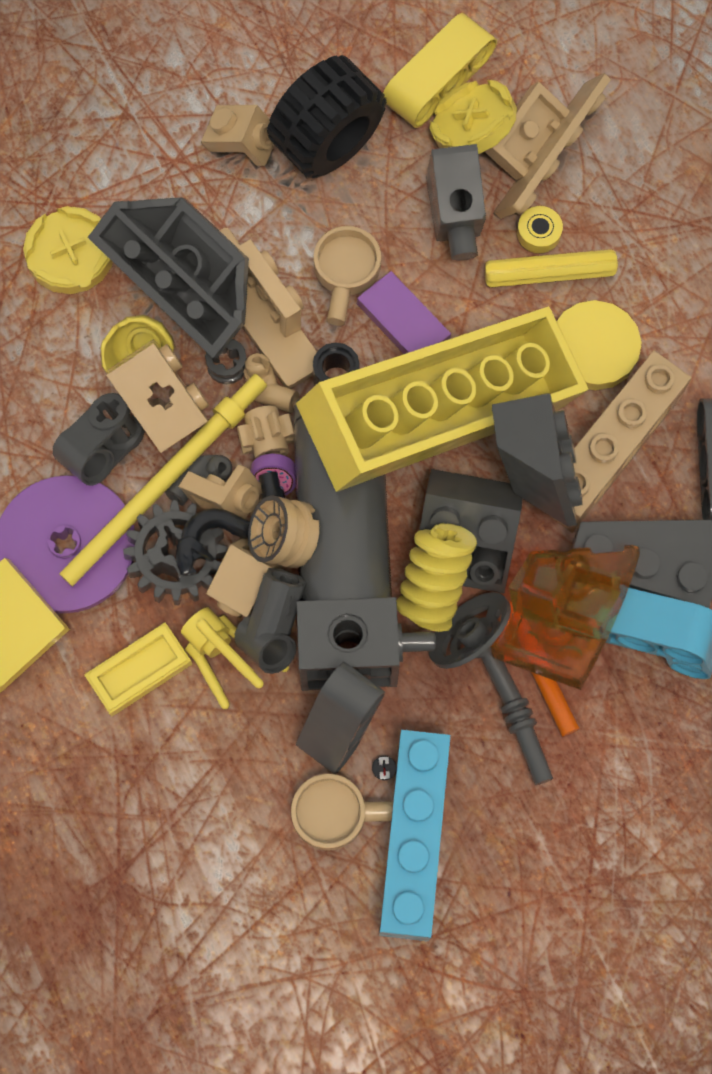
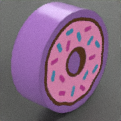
(276, 463)

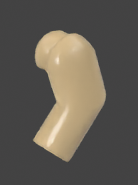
(274, 394)

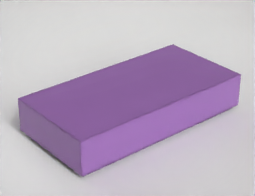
(401, 315)

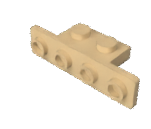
(539, 136)
(275, 317)

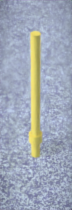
(226, 415)

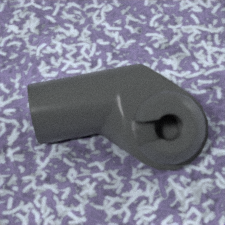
(203, 466)

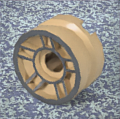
(283, 532)

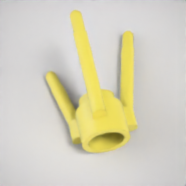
(210, 636)

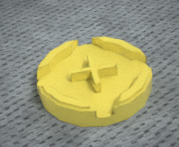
(474, 116)
(61, 252)

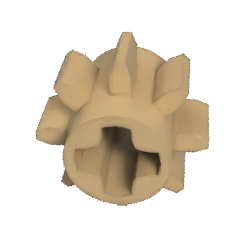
(266, 432)

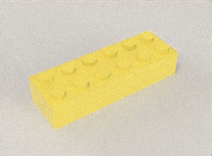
(435, 396)

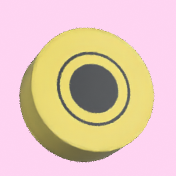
(539, 229)

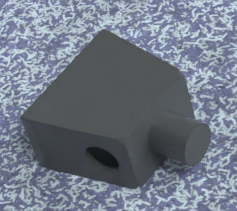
(456, 198)

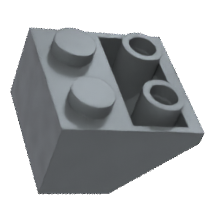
(539, 455)
(487, 511)

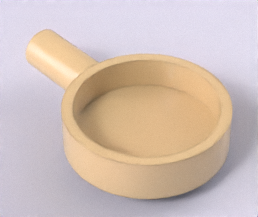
(346, 264)
(332, 812)

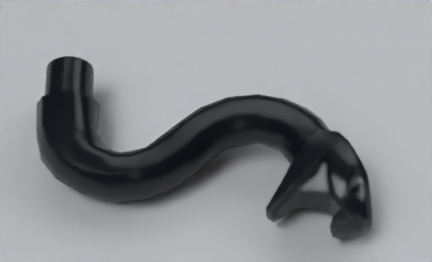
(189, 546)

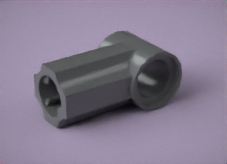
(267, 631)

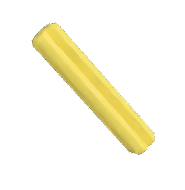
(550, 268)

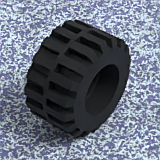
(326, 116)

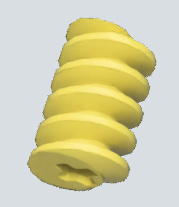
(436, 576)

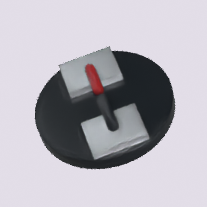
(384, 768)

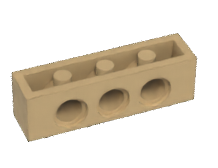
(625, 429)

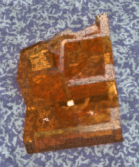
(564, 611)

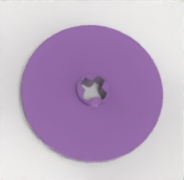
(54, 511)

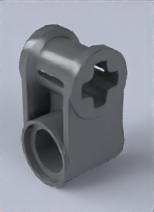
(96, 442)

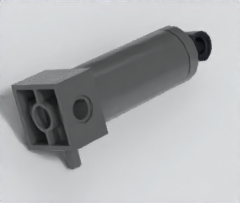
(350, 569)

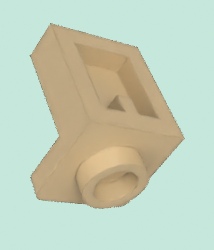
(236, 495)

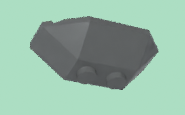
(180, 265)

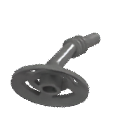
(478, 639)

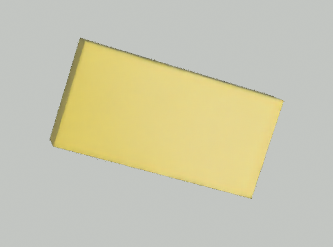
(138, 669)

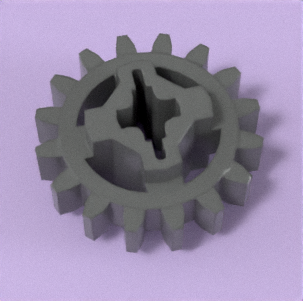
(158, 560)

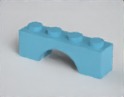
(415, 836)

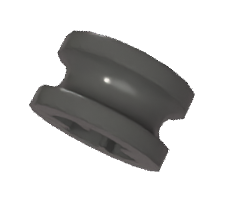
(219, 372)

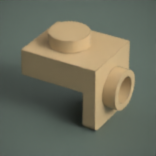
(239, 130)

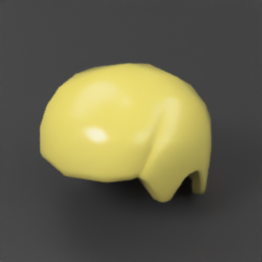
(130, 336)

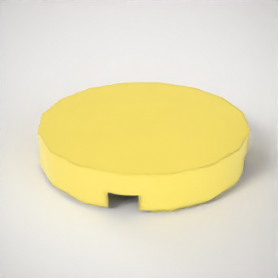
(601, 341)

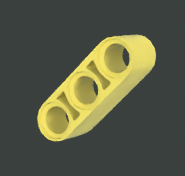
(438, 69)

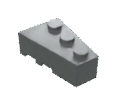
(672, 557)

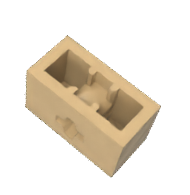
(161, 421)

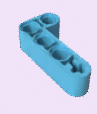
(666, 629)

